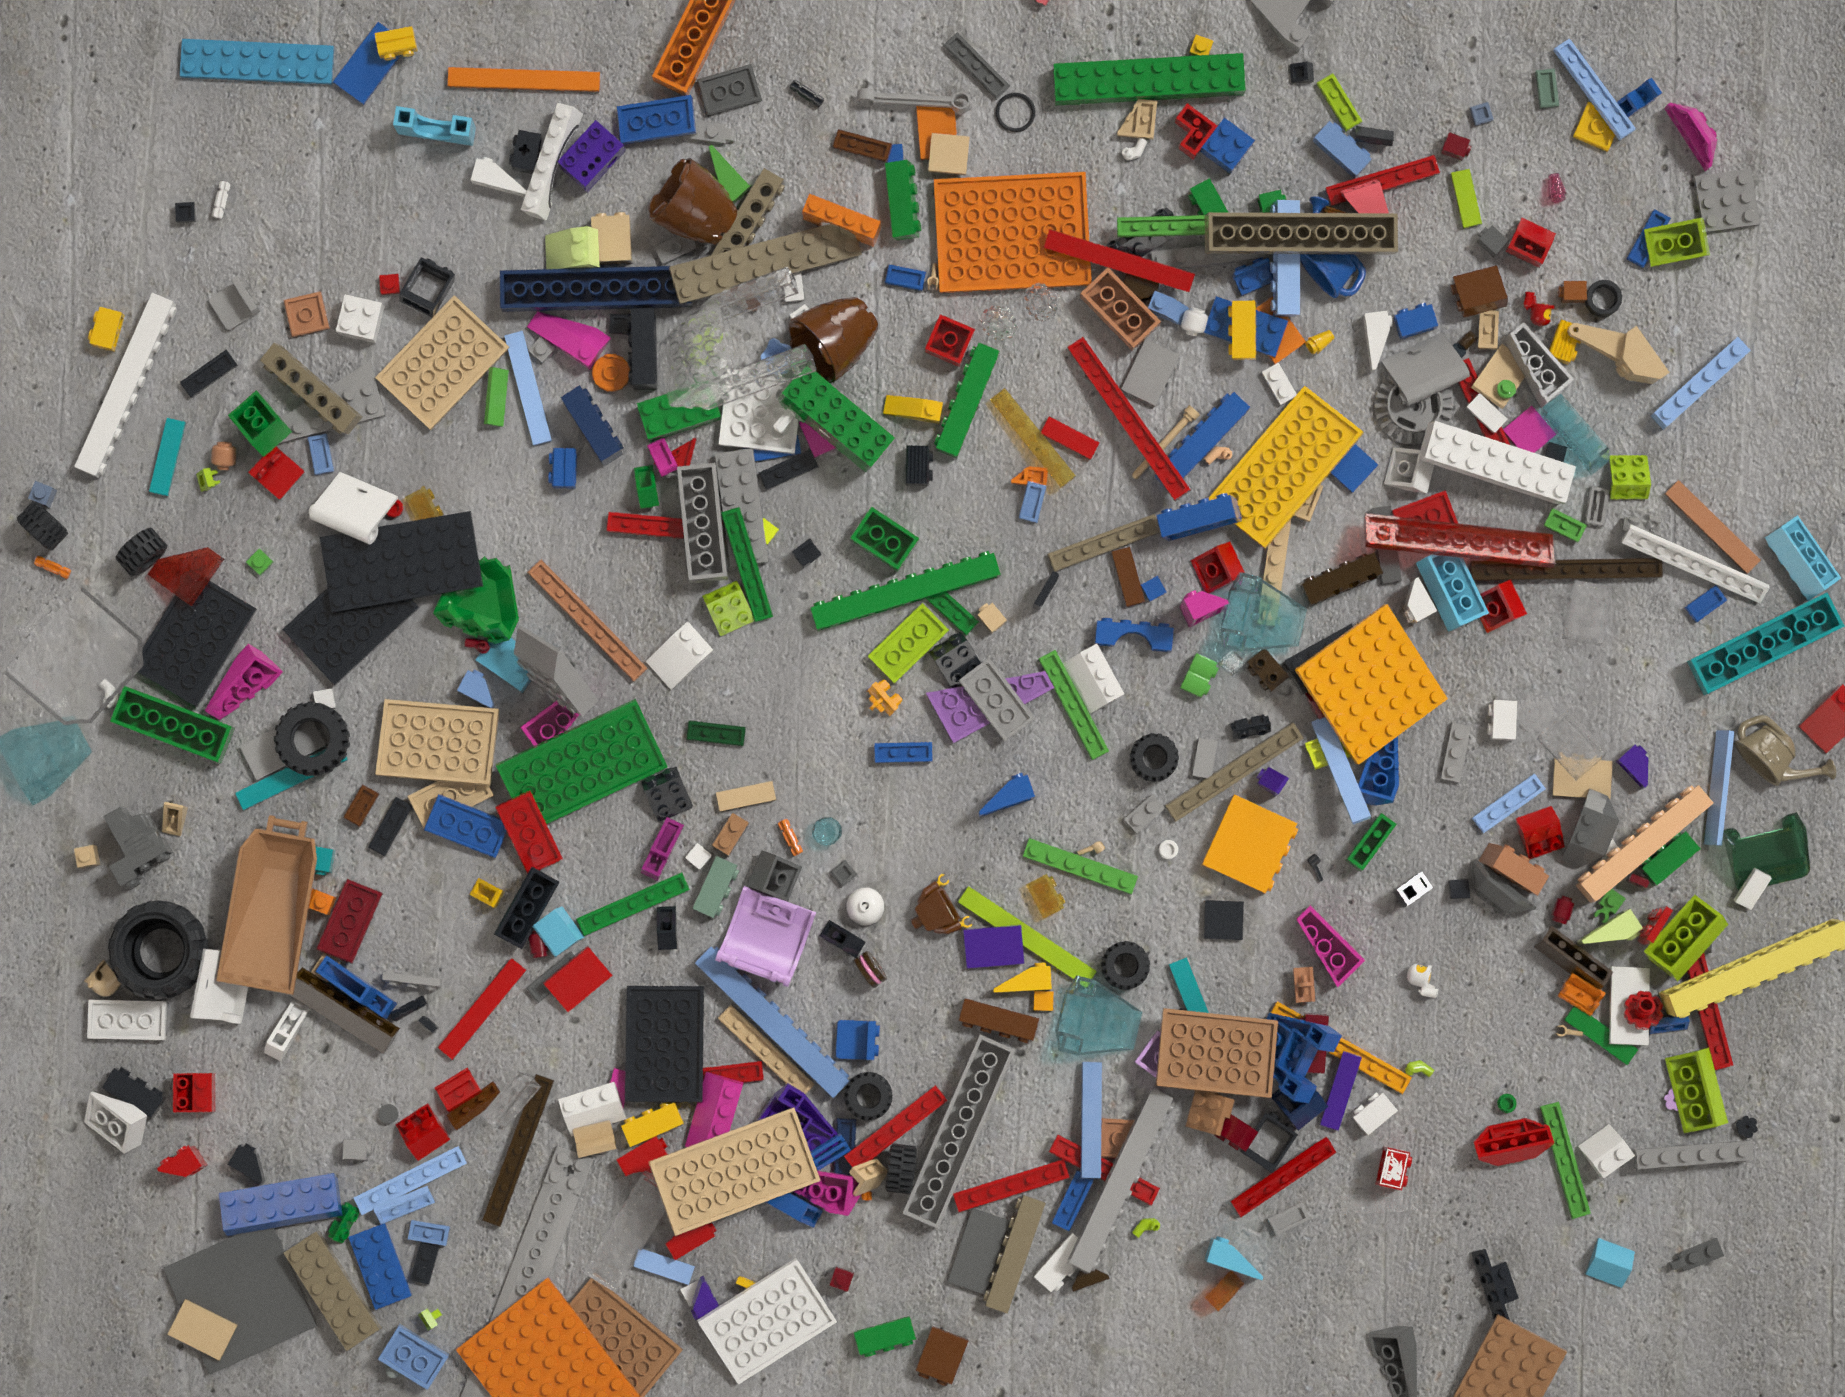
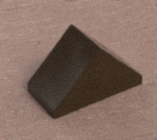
(1087, 1279)

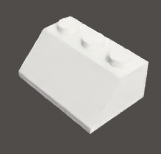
(1093, 678)
(592, 1107)

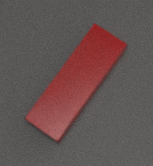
(1070, 438)

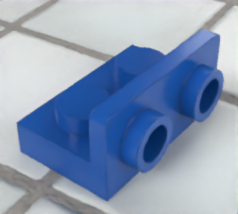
(1253, 276)

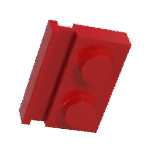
(458, 1089)

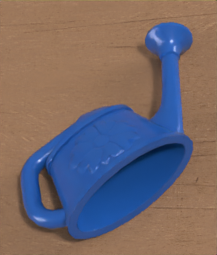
(1332, 270)

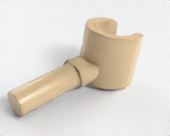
(933, 280)
(1098, 847)
(1569, 1032)

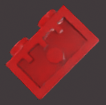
(276, 472)

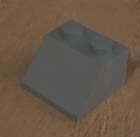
(774, 876)

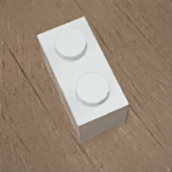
(1503, 720)
(1374, 1113)

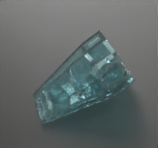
(1260, 616)
(44, 756)
(1095, 1020)

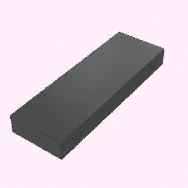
(537, 988)

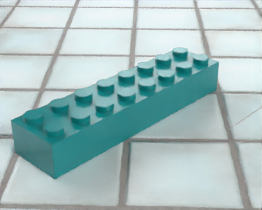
(1765, 643)

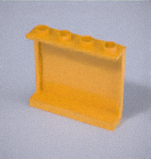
(1250, 844)

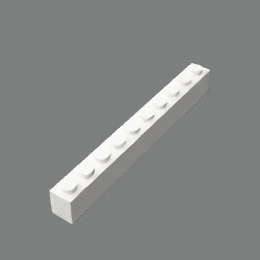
(125, 385)

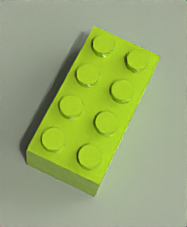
(1686, 937)

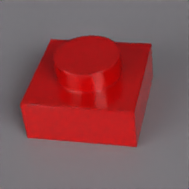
(389, 284)

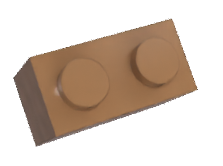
(730, 834)

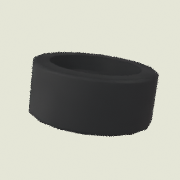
(1617, 301)

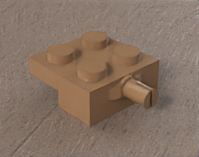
(1209, 1112)

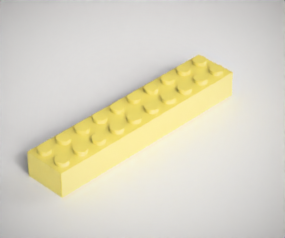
(1754, 968)

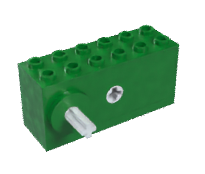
(834, 418)

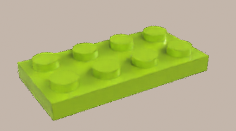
(908, 643)

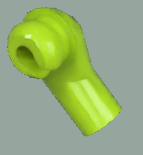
(1418, 1066)
(1145, 1225)

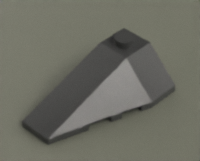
(1398, 1356)

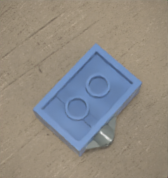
(412, 1357)

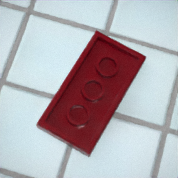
(349, 921)

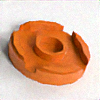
(611, 372)

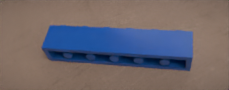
(1208, 434)

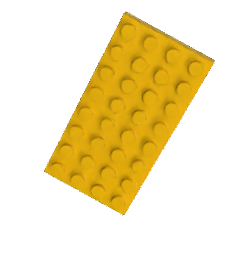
(1288, 465)

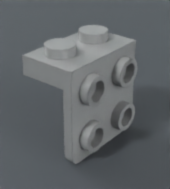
(235, 304)

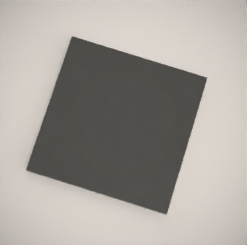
(249, 1285)

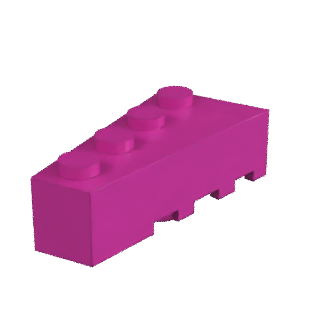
(548, 723)

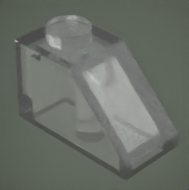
(1234, 660)

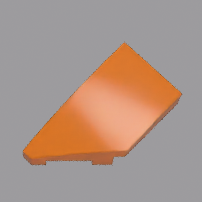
(1032, 474)

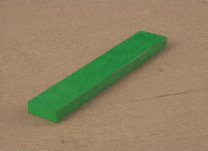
(747, 564)
(633, 904)

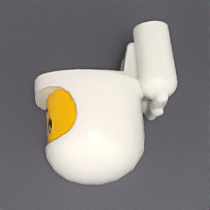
(1420, 976)

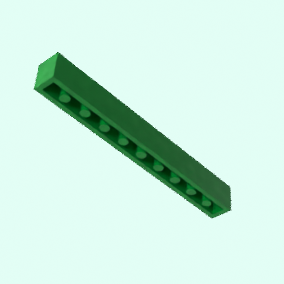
(906, 591)

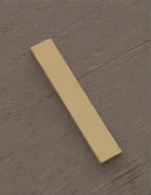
(765, 1049)

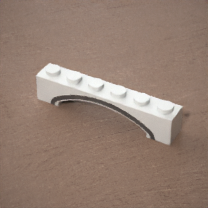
(562, 126)

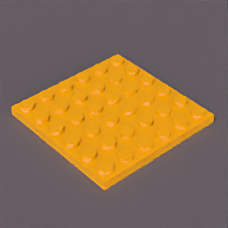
(1371, 684)

